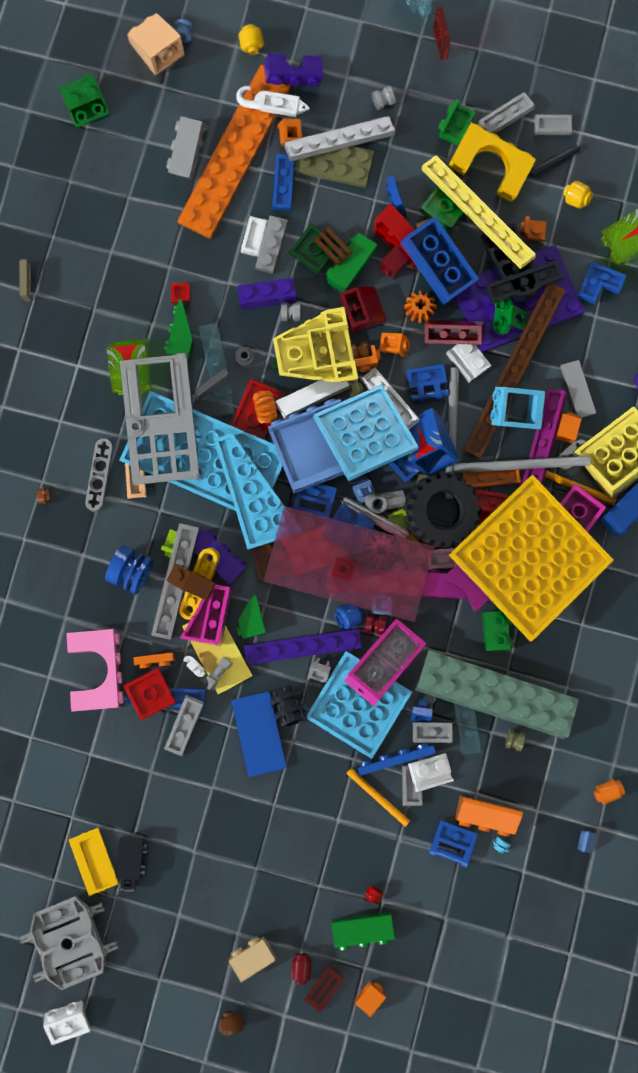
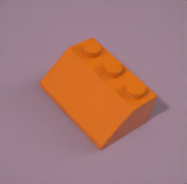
(488, 816)

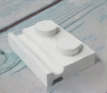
(468, 360)
(430, 772)

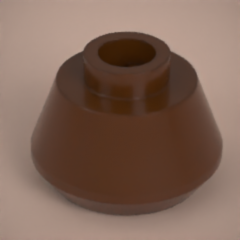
(231, 1023)

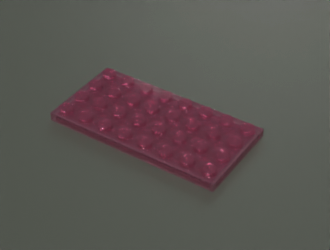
(386, 572)

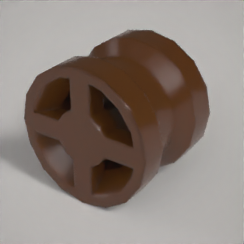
(360, 350)

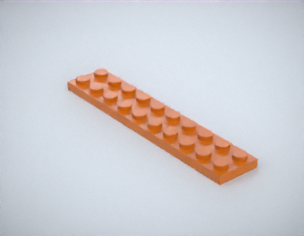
(229, 161)

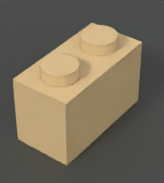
(252, 958)

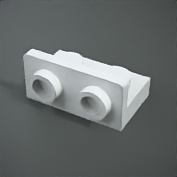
(66, 1022)

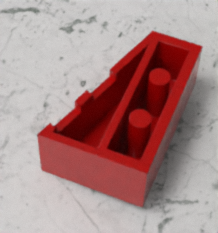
(393, 228)

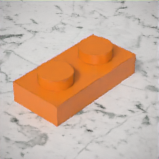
(162, 659)

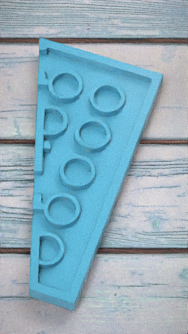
(253, 498)

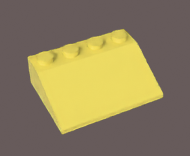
(614, 454)

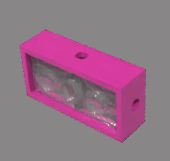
(385, 662)

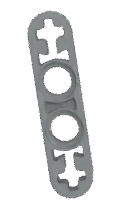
(99, 475)

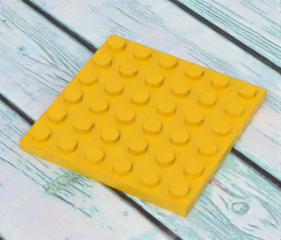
(531, 557)

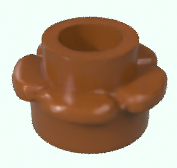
(43, 495)

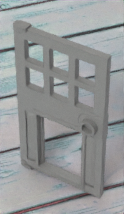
(162, 424)

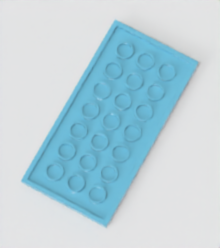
(212, 477)

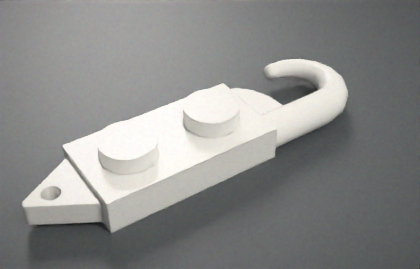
(273, 102)

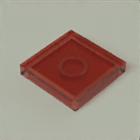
(441, 33)

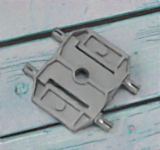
(84, 939)

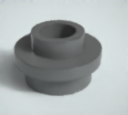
(244, 362)

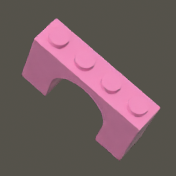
(108, 694)

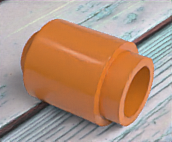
(609, 791)

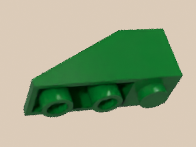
(180, 334)

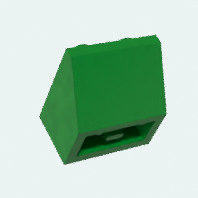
(84, 100)

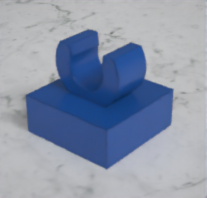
(421, 713)

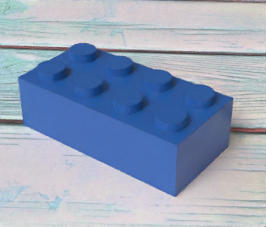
(439, 260)

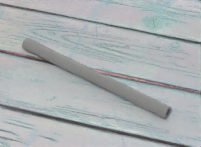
(452, 414)
(522, 464)

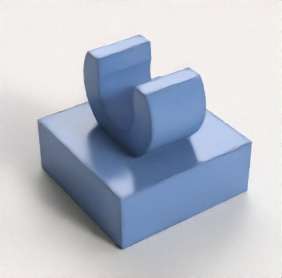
(362, 490)

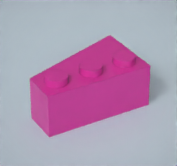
(210, 618)

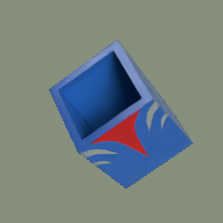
(433, 442)

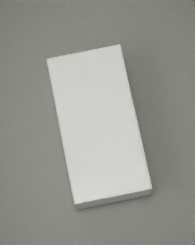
(254, 236)

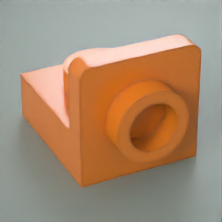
(533, 230)
(394, 343)

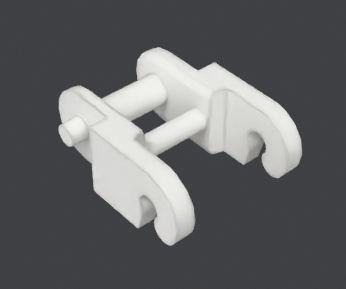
(194, 666)

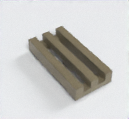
(25, 280)

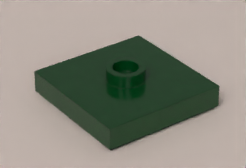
(309, 253)

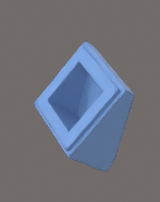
(586, 841)

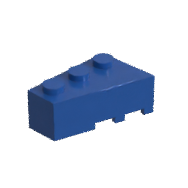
(622, 513)

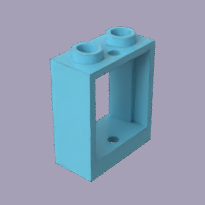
(534, 409)

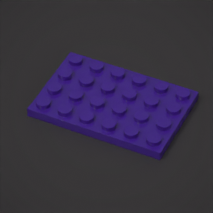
(477, 306)

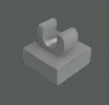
(319, 671)

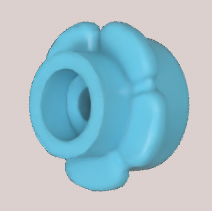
(501, 844)

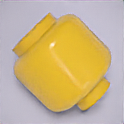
(251, 39)
(578, 194)

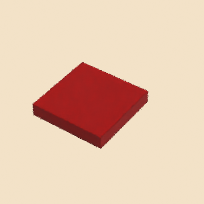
(150, 694)

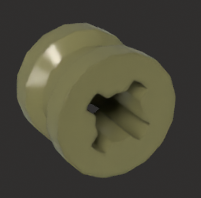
(515, 740)

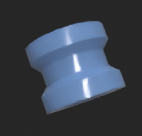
(183, 28)

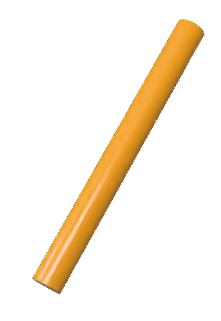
(569, 483)
(378, 797)

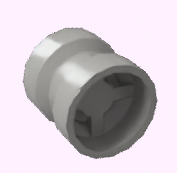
(383, 97)
(290, 312)

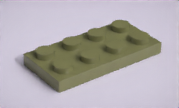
(344, 165)

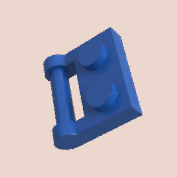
(317, 494)
(456, 837)

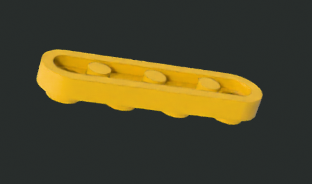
(206, 568)

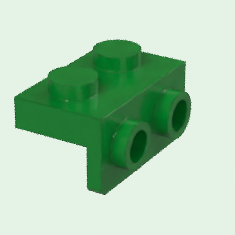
(456, 123)

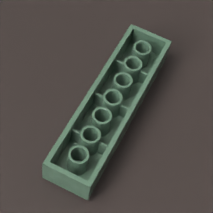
(497, 694)

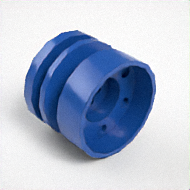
(126, 568)

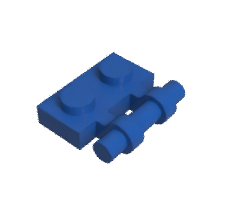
(427, 377)

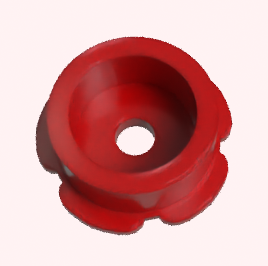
(373, 894)

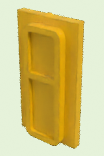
(93, 861)

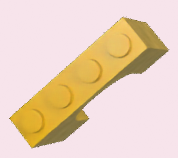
(516, 162)

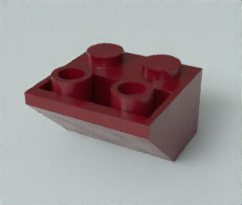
(362, 308)

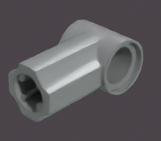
(387, 500)

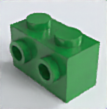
(496, 631)

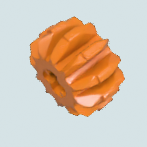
(427, 306)
(265, 406)

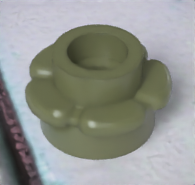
(355, 388)

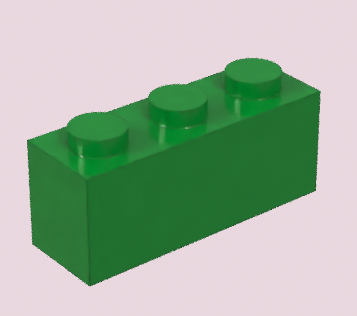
(344, 275)
(362, 930)

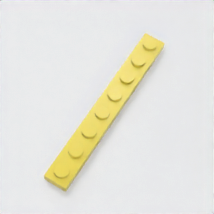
(478, 212)

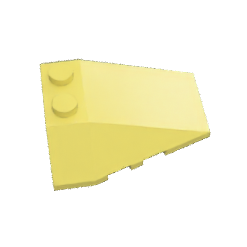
(317, 349)

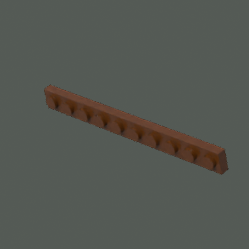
(516, 365)

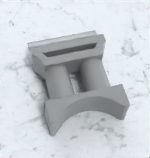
(214, 677)

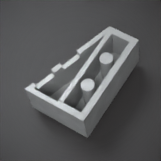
(186, 147)

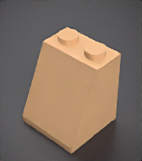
(156, 43)

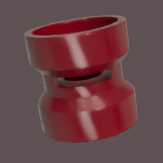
(375, 624)

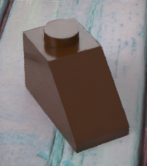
(191, 581)

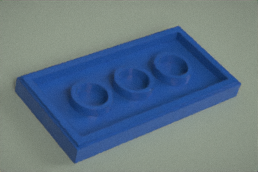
(258, 734)

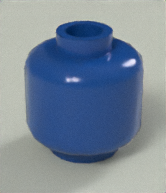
(348, 616)

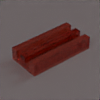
(313, 1003)

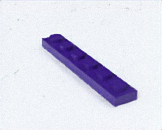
(302, 646)

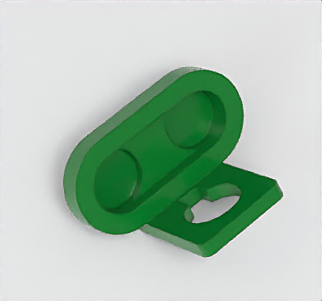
(505, 317)

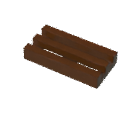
(323, 236)

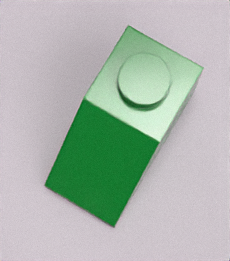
(251, 620)

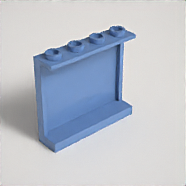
(304, 449)

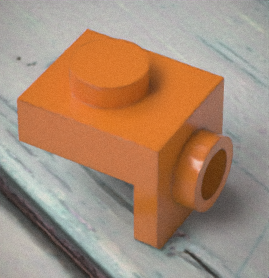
(365, 364)

